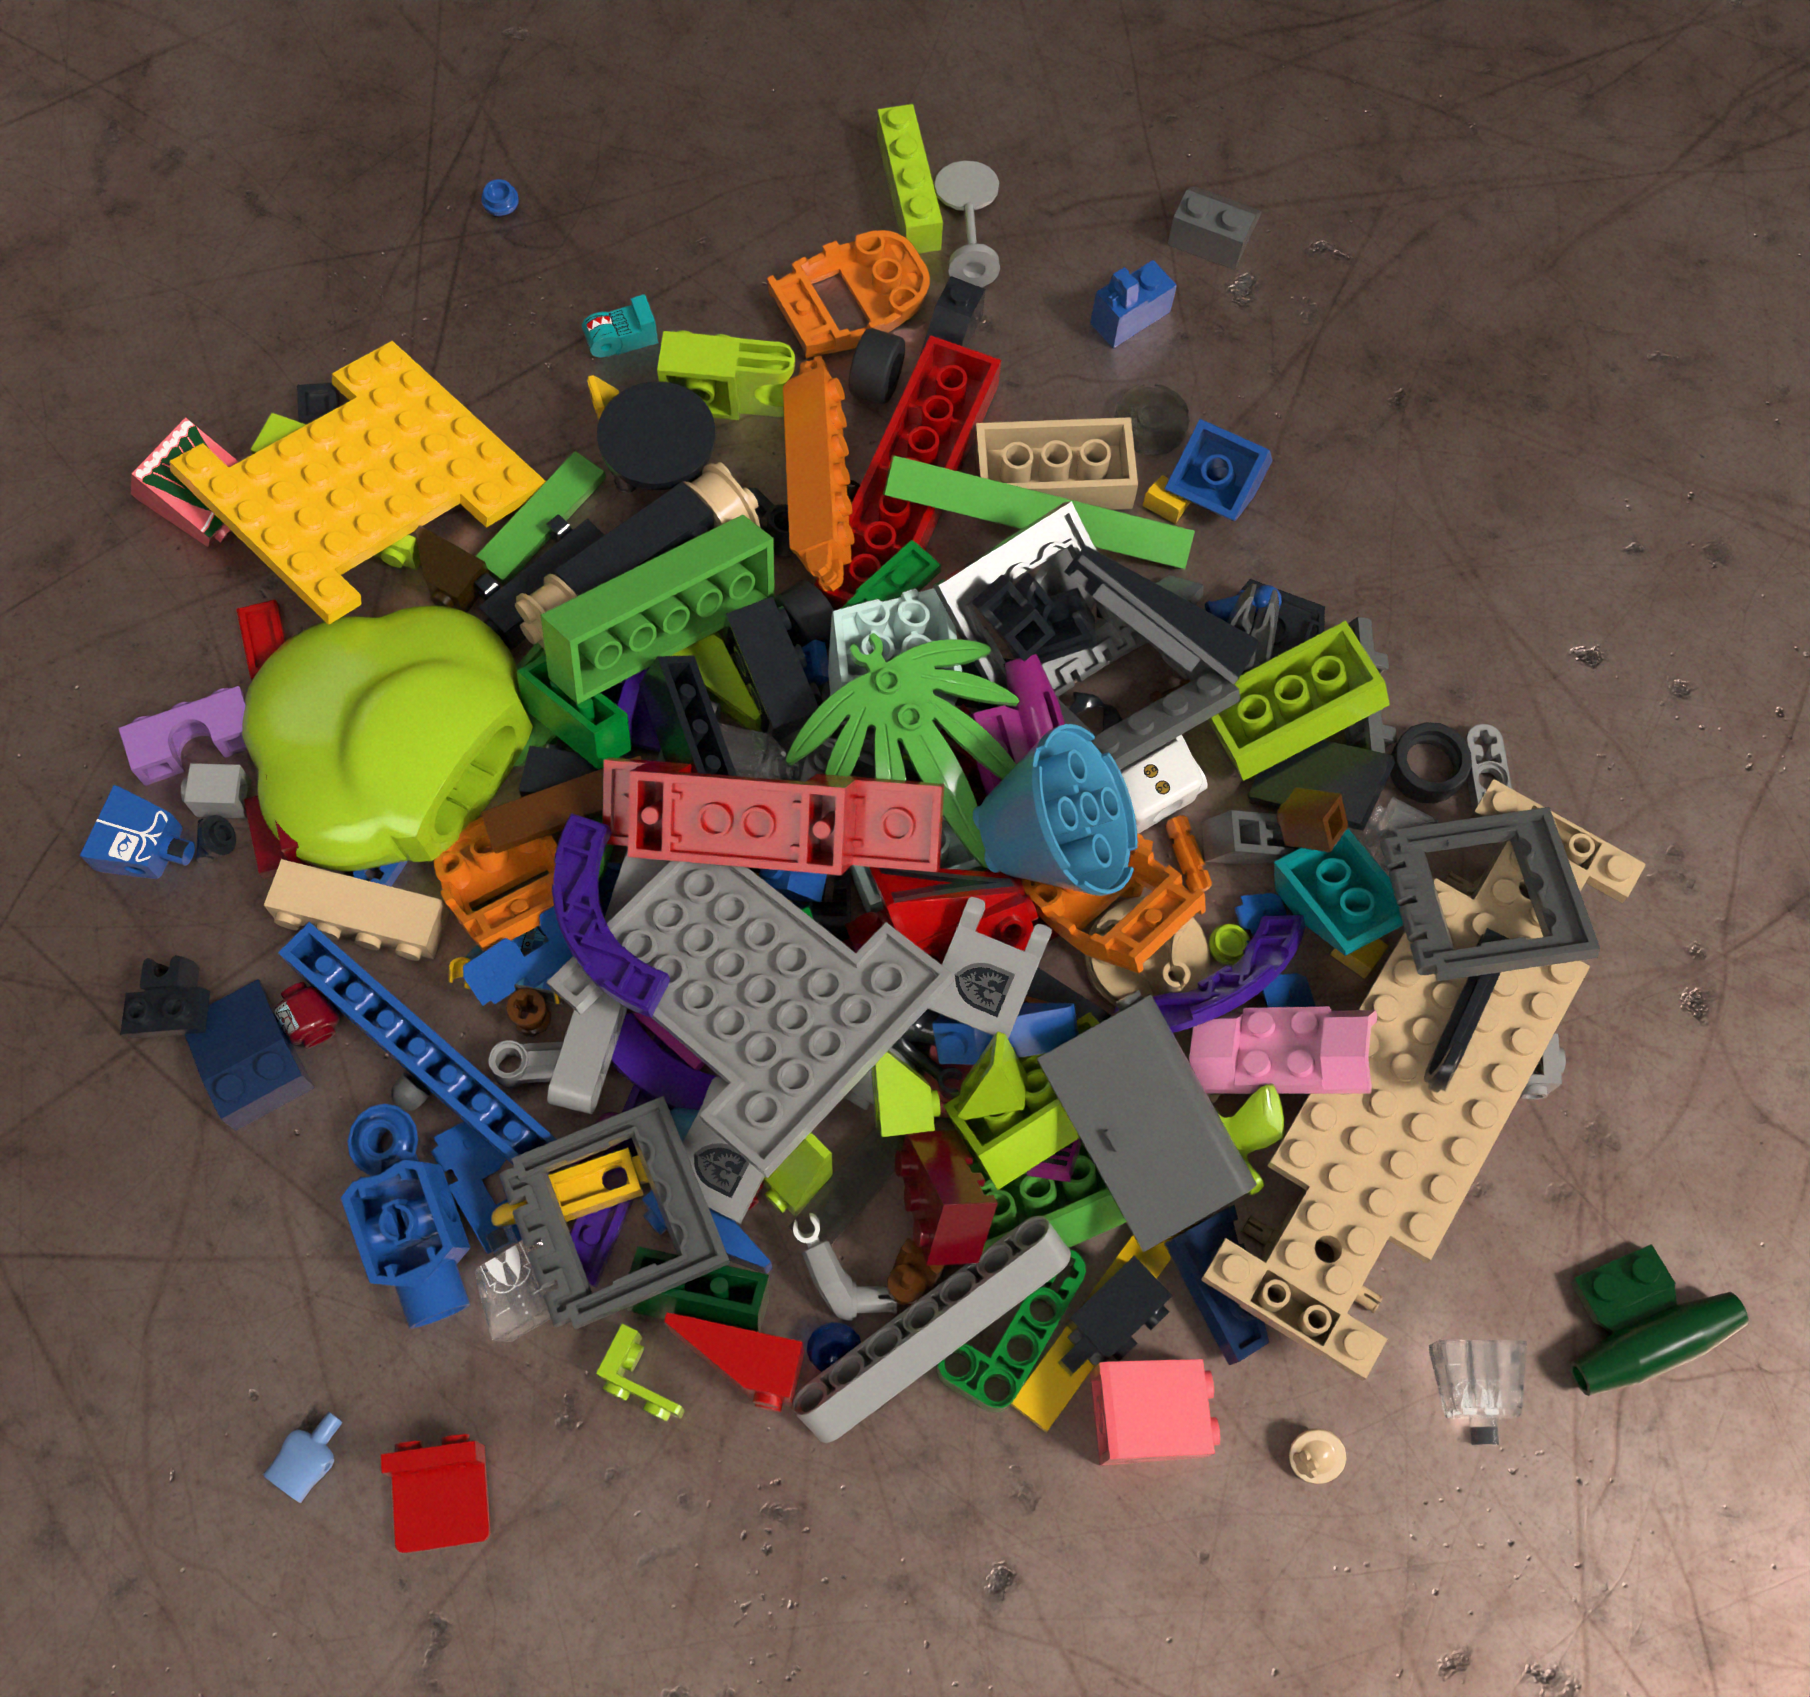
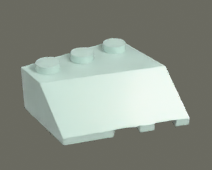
(898, 623)

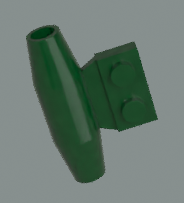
(1647, 1327)

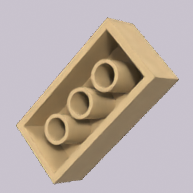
(1063, 458)

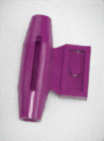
(1021, 725)

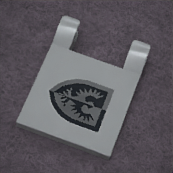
(988, 974)
(722, 1173)

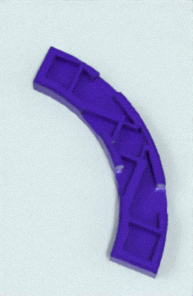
(584, 926)
(1232, 986)
(656, 1071)

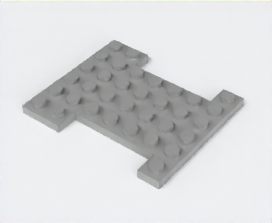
(766, 999)

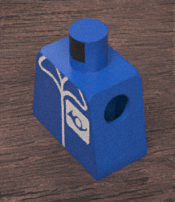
(135, 838)

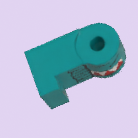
(621, 329)

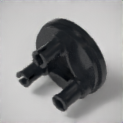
(656, 436)

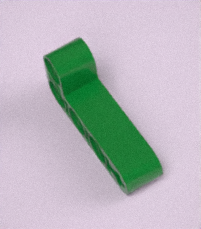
(1022, 1327)

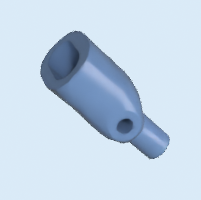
(303, 1459)

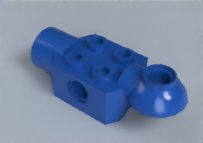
(405, 1218)

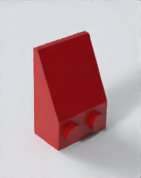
(754, 1362)

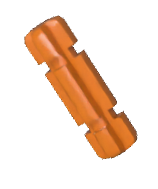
(1188, 854)

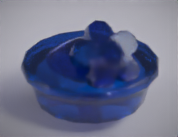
(830, 1344)

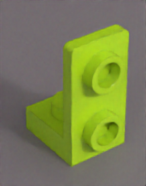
(625, 1354)

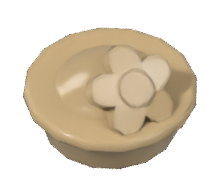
(1317, 1456)

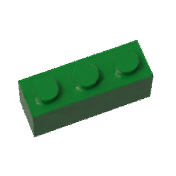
(592, 728)

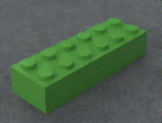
(656, 608)

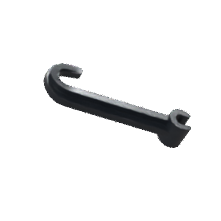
(1461, 1024)

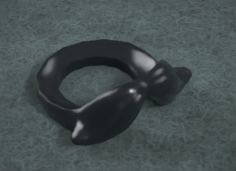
(1086, 700)

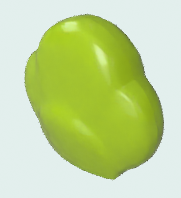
(383, 734)

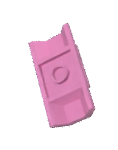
(1287, 1047)

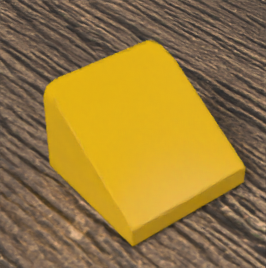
(600, 393)
(1163, 502)
(1364, 958)

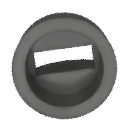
(408, 1093)

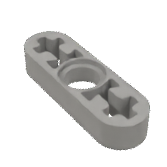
(1495, 760)

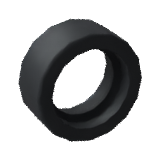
(1450, 743)

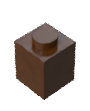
(1312, 819)

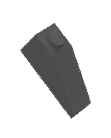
(1243, 838)

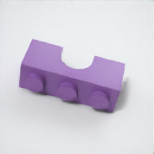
(156, 741)

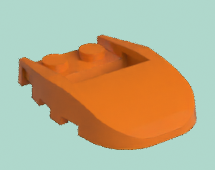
(880, 273)
(475, 873)
(1140, 931)

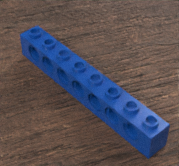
(414, 1044)

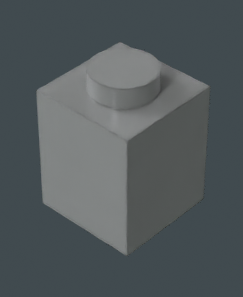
(216, 790)

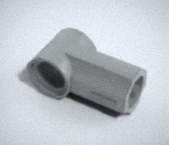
(536, 1064)

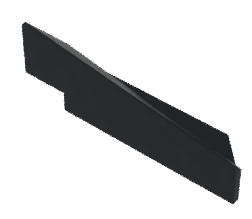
(1163, 617)

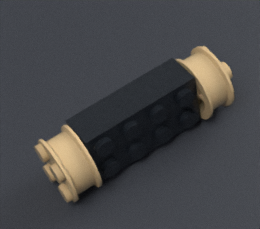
(656, 529)

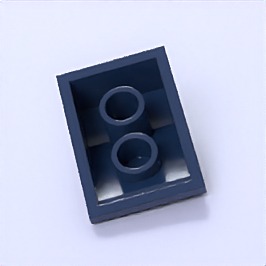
(247, 1058)

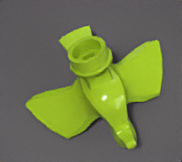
(1256, 1126)

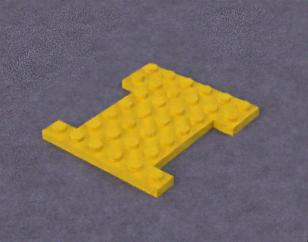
(360, 478)

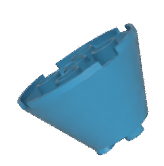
(1061, 817)

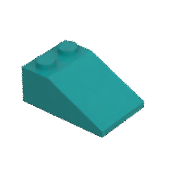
(1339, 893)

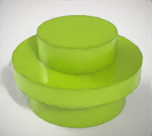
(1228, 943)

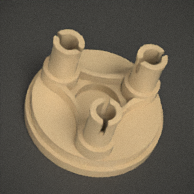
(1172, 968)

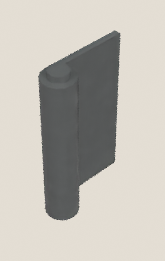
(1146, 1121)

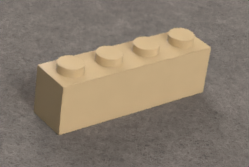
(357, 910)

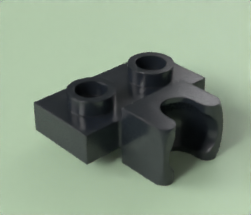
(169, 1003)

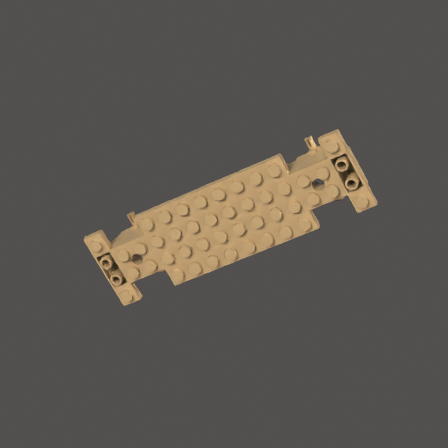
(1403, 1154)

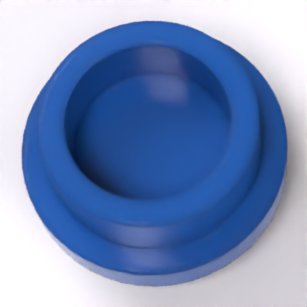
(499, 197)

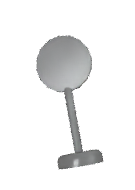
(968, 188)

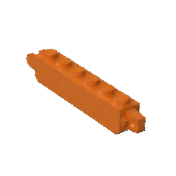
(817, 473)

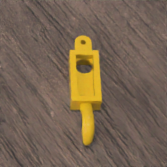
(582, 1189)

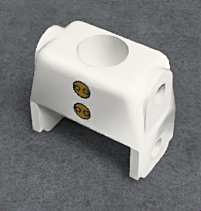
(1163, 782)

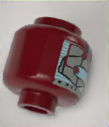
(306, 1015)

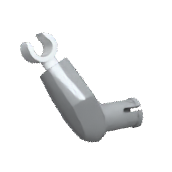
(835, 1284)

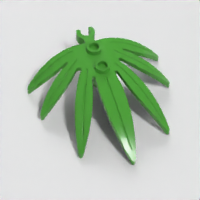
(901, 706)

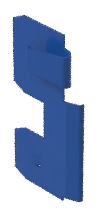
(503, 964)
(1277, 992)
(471, 1162)

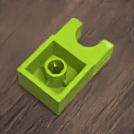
(728, 371)

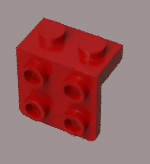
(438, 1493)

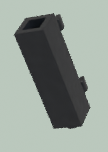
(499, 604)

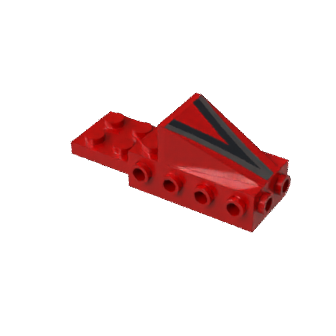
(930, 906)

